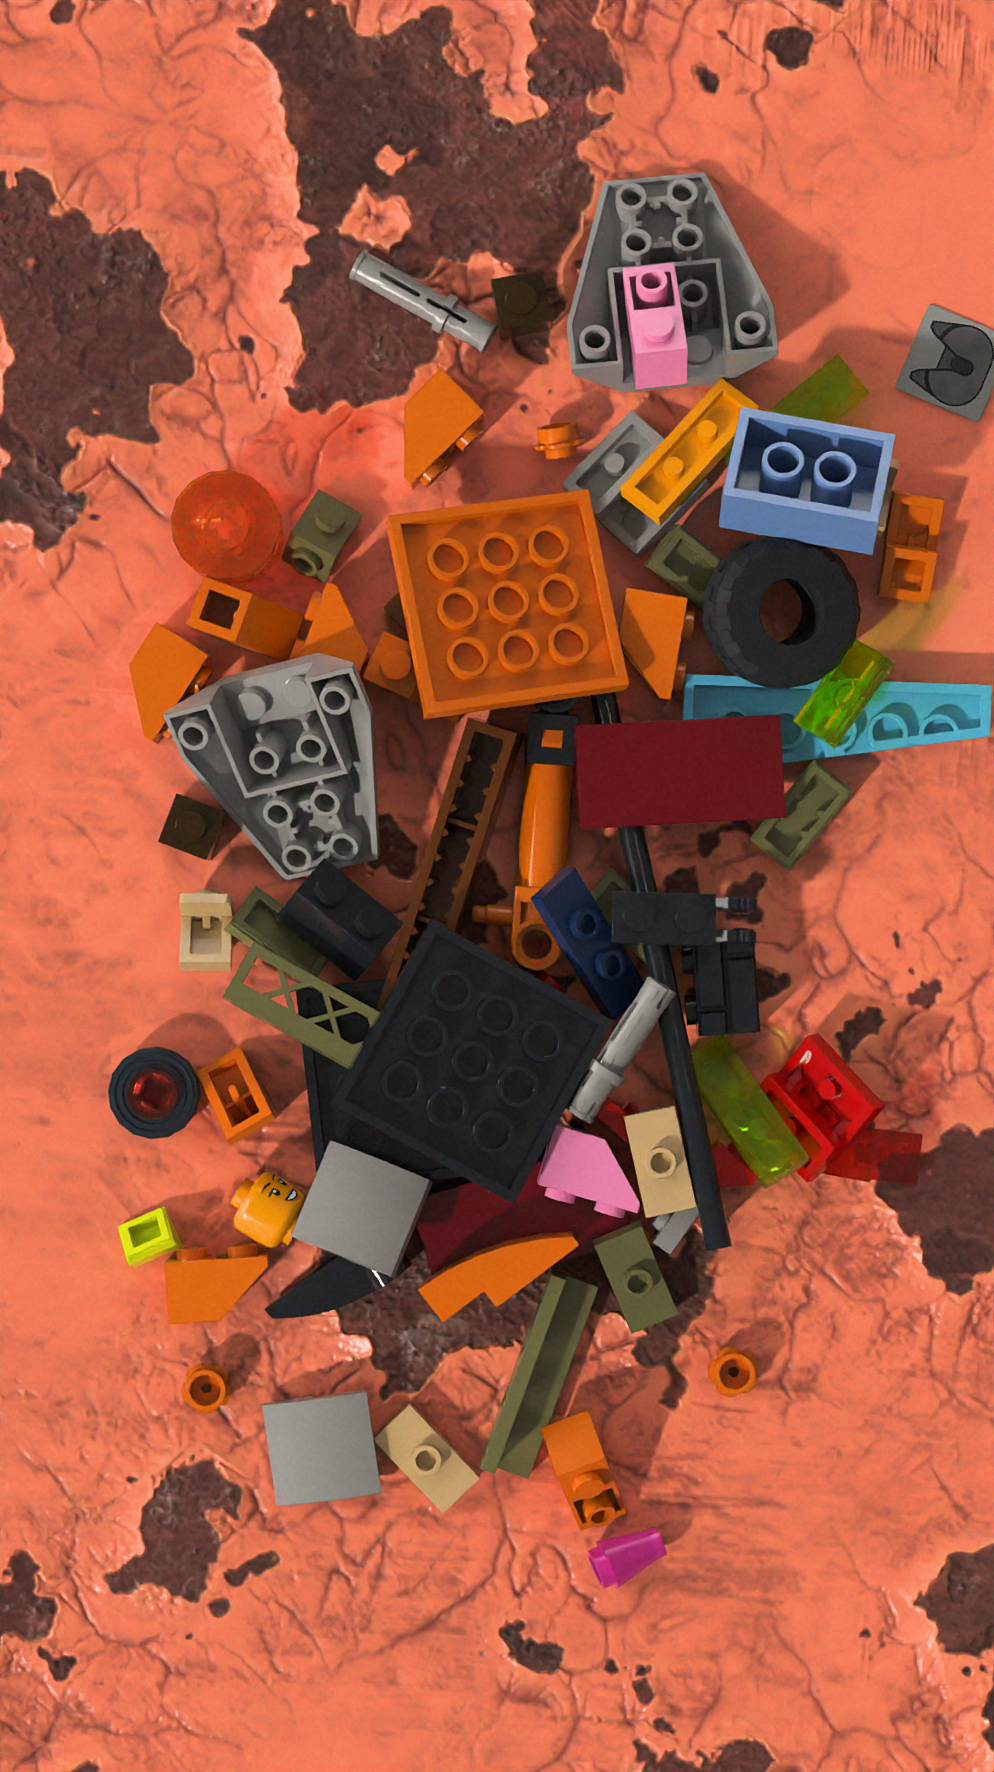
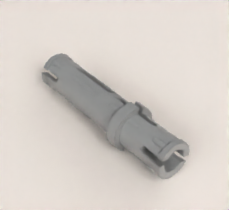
(441, 311)
(609, 1065)

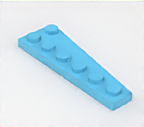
(893, 718)

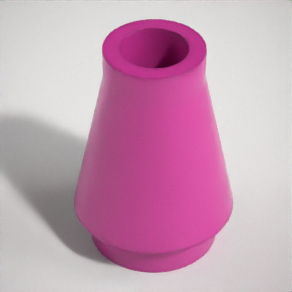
(624, 1556)

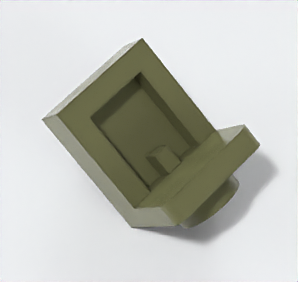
(320, 536)

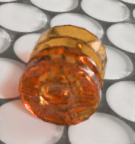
(248, 550)

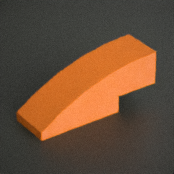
(496, 1270)

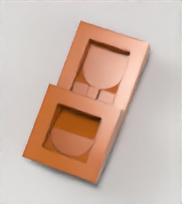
(910, 546)

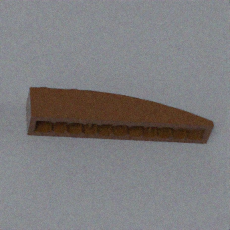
(458, 836)

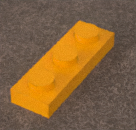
(687, 453)

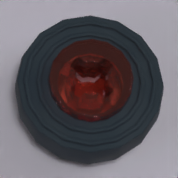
(165, 1073)

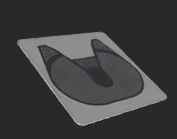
(950, 363)

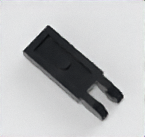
(676, 919)

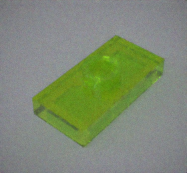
(844, 694)

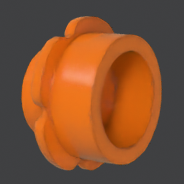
(558, 439)
(733, 1385)
(196, 1397)

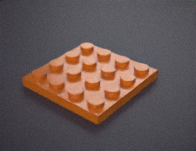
(506, 603)

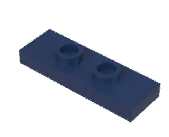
(585, 941)

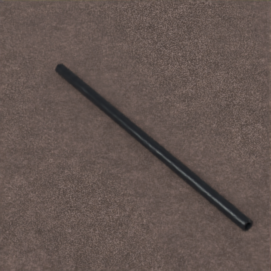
(673, 1031)

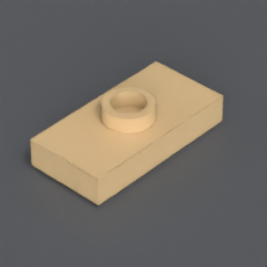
(659, 1161)
(426, 1457)

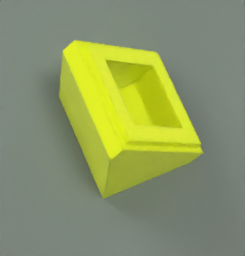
(149, 1237)

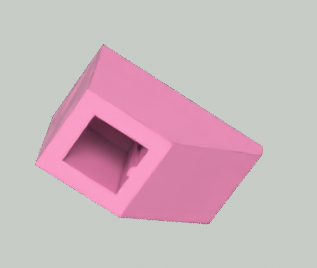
(655, 326)
(585, 1167)

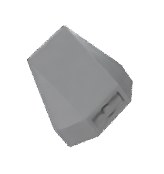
(720, 293)
(288, 759)

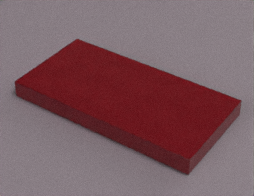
(679, 771)
(472, 1218)

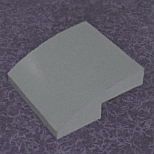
(609, 469)
(362, 1208)
(321, 1448)

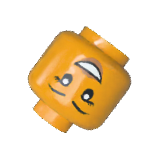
(267, 1209)

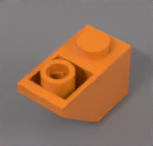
(434, 424)
(244, 619)
(331, 630)
(651, 638)
(165, 675)
(209, 1285)
(583, 1470)

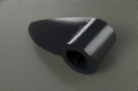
(330, 1288)

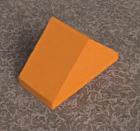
(237, 1095)

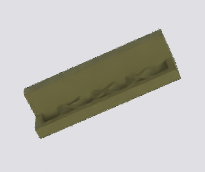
(285, 1018)
(538, 1374)

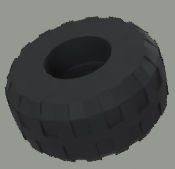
(827, 619)

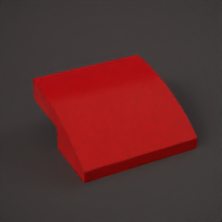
(821, 1103)

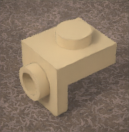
(202, 933)

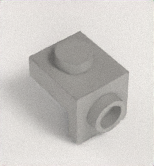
(673, 1226)

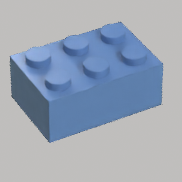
(806, 480)

